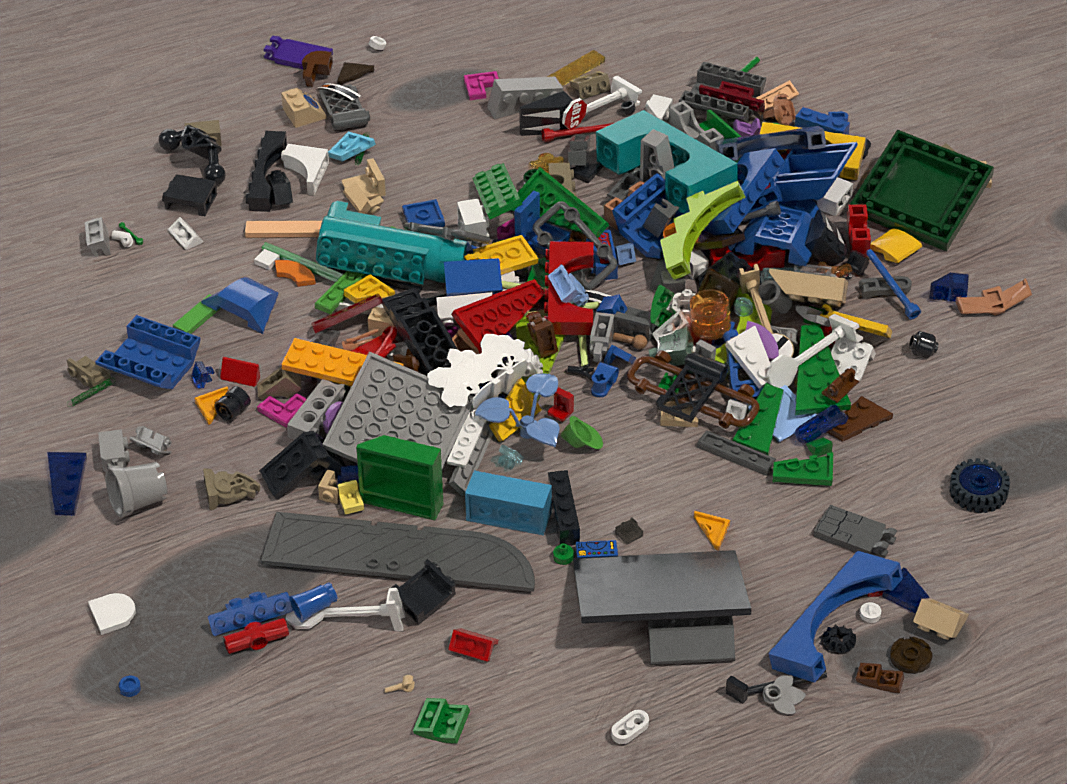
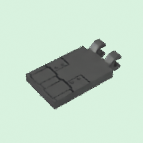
(854, 532)

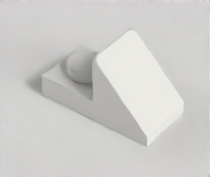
(674, 323)

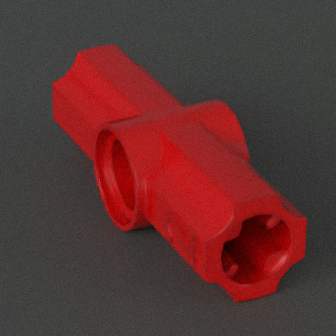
(256, 635)

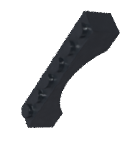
(260, 192)

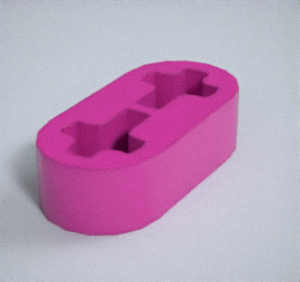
(506, 230)

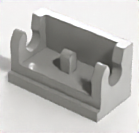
(97, 236)

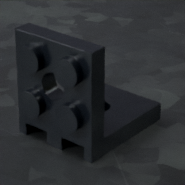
(729, 267)

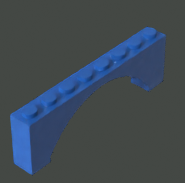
(860, 576)

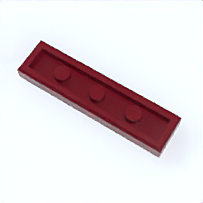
(346, 313)

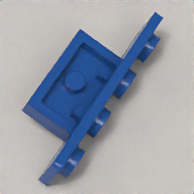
(252, 609)

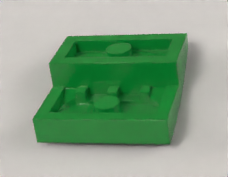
(660, 303)
(441, 720)

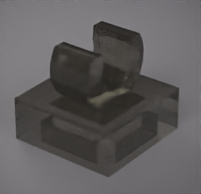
(629, 531)

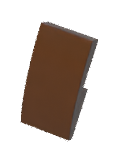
(409, 361)
(873, 676)

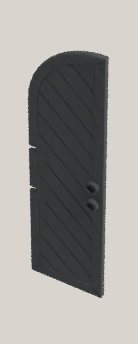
(395, 550)

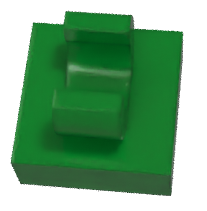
(667, 381)

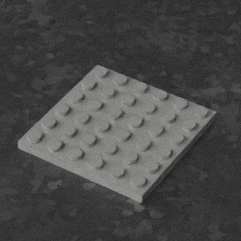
(394, 404)

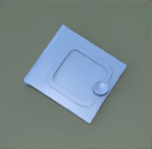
(786, 419)

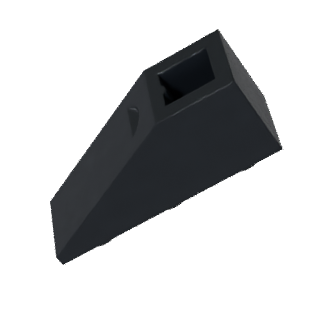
(280, 187)

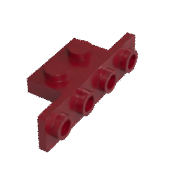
(735, 94)

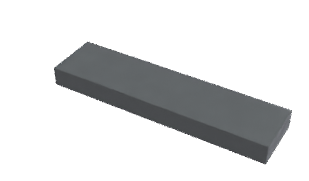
(736, 452)

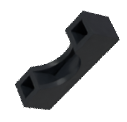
(564, 507)

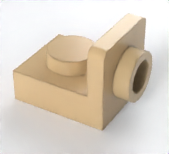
(328, 488)

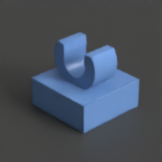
(625, 253)

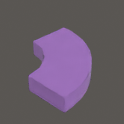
(767, 339)

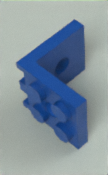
(527, 215)

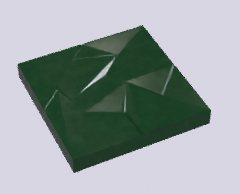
(923, 189)

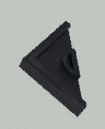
(586, 172)

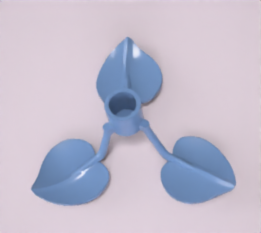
(545, 430)

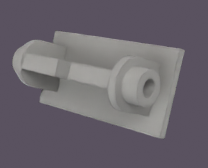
(158, 444)

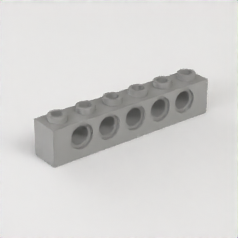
(313, 410)

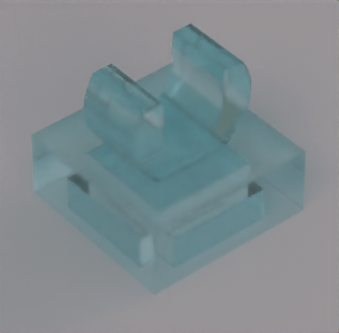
(511, 455)

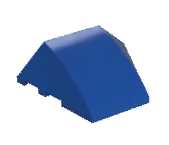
(246, 300)

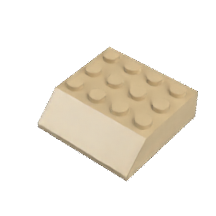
(811, 287)

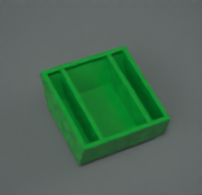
(401, 476)

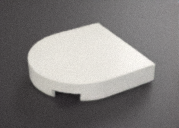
(112, 612)

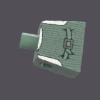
(676, 344)

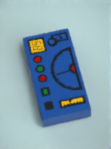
(596, 549)

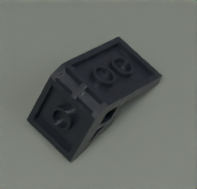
(298, 459)

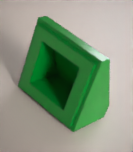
(820, 446)

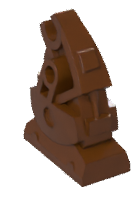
(542, 334)

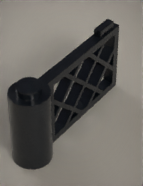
(701, 367)

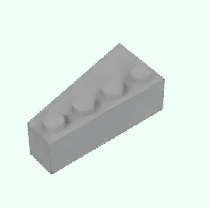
(512, 93)

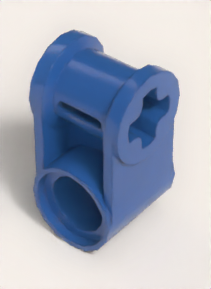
(603, 379)

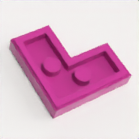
(478, 82)
(281, 412)

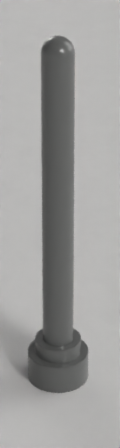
(771, 209)

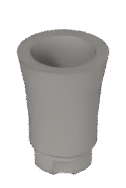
(774, 296)

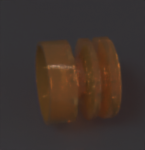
(710, 314)

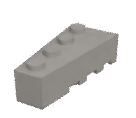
(655, 155)

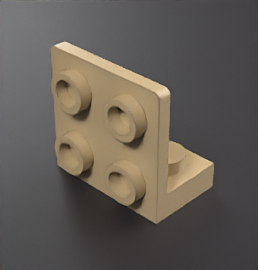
(370, 183)

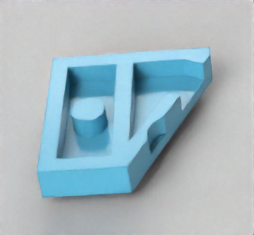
(350, 145)

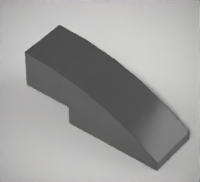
(579, 150)

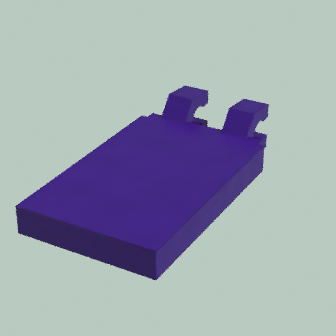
(290, 52)

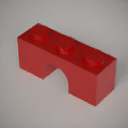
(857, 228)

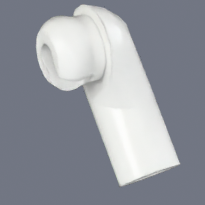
(125, 238)

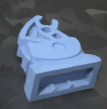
(568, 287)

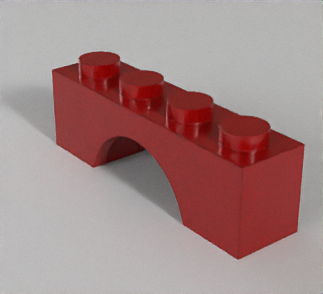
(764, 257)

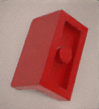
(472, 644)

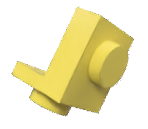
(350, 497)

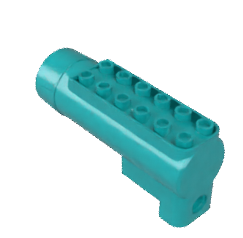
(363, 246)

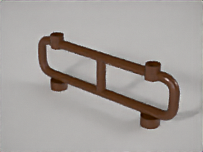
(725, 419)

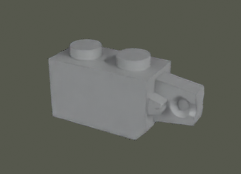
(601, 335)
(113, 449)

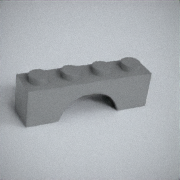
(683, 118)

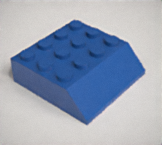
(812, 172)

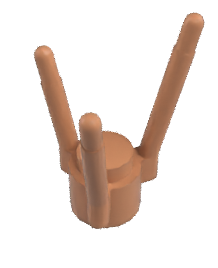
(352, 343)

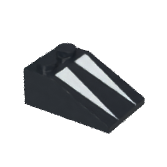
(543, 114)
(826, 240)

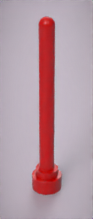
(548, 134)

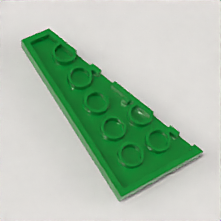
(552, 192)
(816, 375)

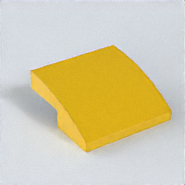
(895, 245)

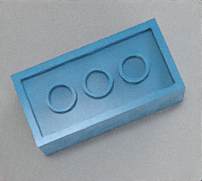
(508, 502)

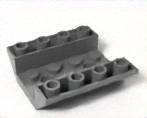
(712, 76)
(691, 640)

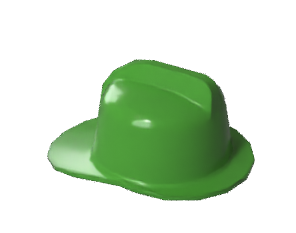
(581, 434)

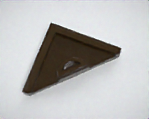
(353, 71)

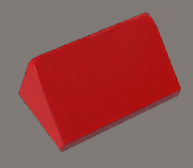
(240, 371)

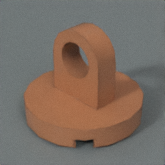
(782, 110)

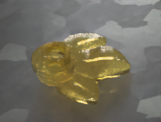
(544, 159)

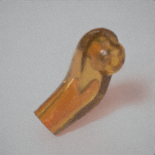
(839, 271)

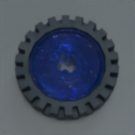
(979, 485)

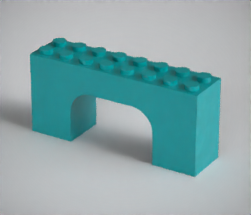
(695, 164)

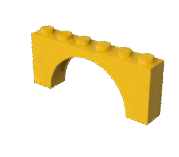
(853, 165)

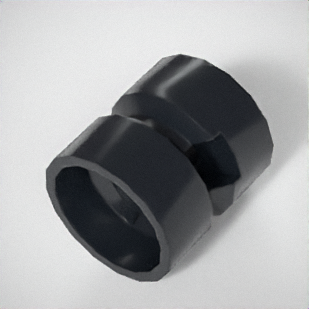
(232, 403)

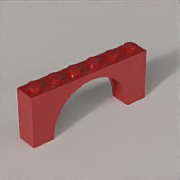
(566, 317)

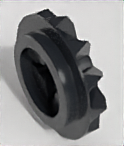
(833, 642)

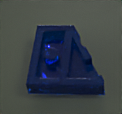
(906, 593)

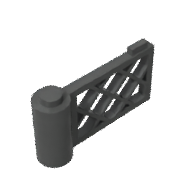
(346, 118)

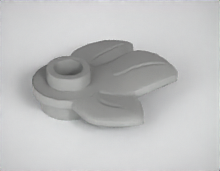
(786, 694)

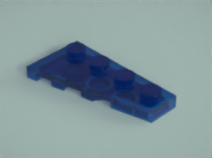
(66, 480)

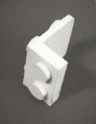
(852, 355)

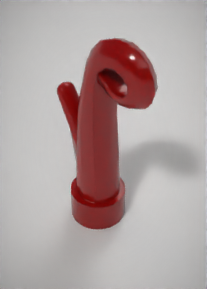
(389, 336)

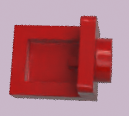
(563, 405)

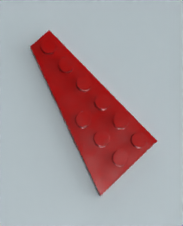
(497, 312)

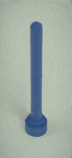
(911, 309)

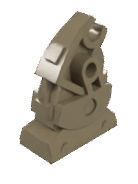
(227, 488)

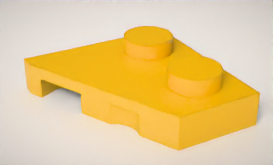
(367, 287)

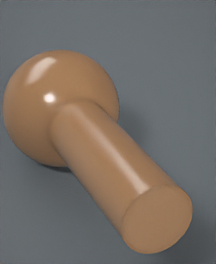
(638, 341)

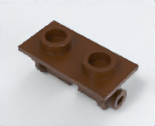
(841, 385)

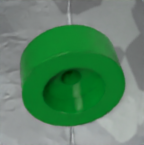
(563, 554)

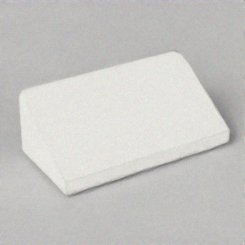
(184, 234)

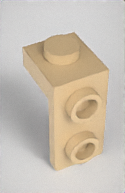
(361, 202)

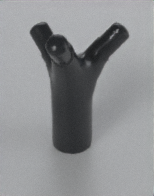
(581, 370)

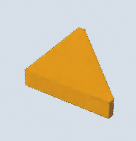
(206, 403)
(713, 527)

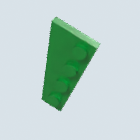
(760, 431)

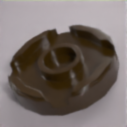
(911, 655)

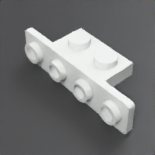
(466, 440)

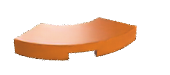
(297, 272)

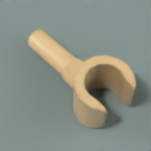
(407, 685)

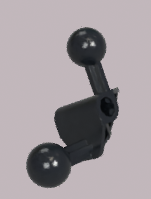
(197, 142)

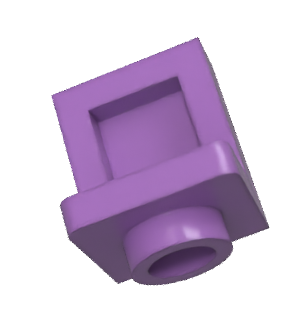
(746, 129)

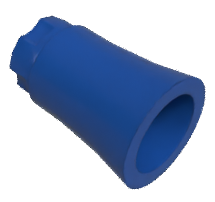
(312, 601)

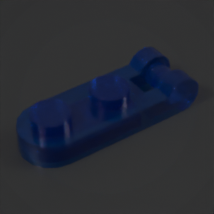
(820, 424)

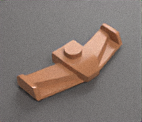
(994, 300)

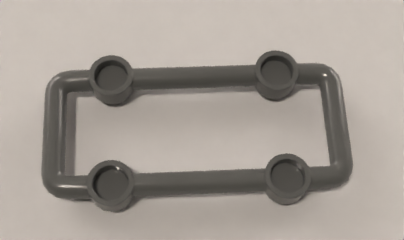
(573, 216)
(448, 233)

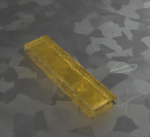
(578, 67)

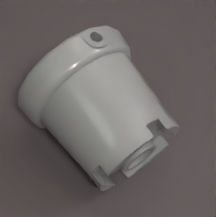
(134, 487)

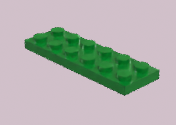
(496, 191)

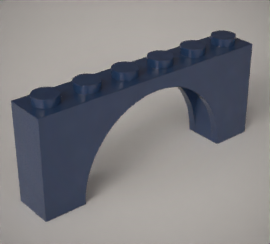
(801, 138)

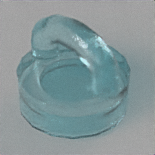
(743, 306)

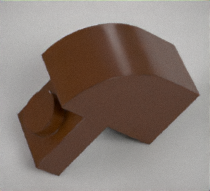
(316, 63)

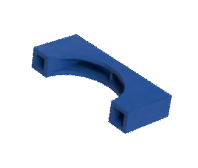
(758, 169)

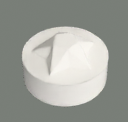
(377, 43)
(870, 612)

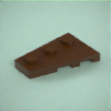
(860, 416)

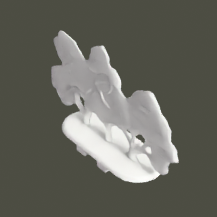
(472, 369)

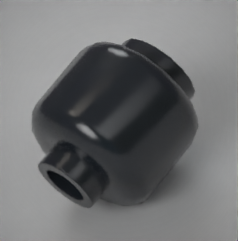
(923, 344)

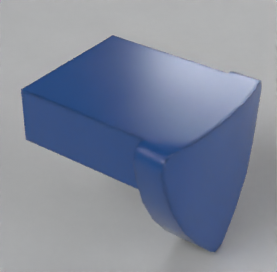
(614, 351)

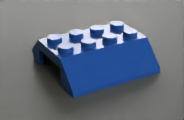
(633, 213)

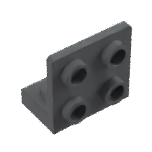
(634, 323)

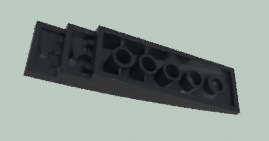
(420, 329)

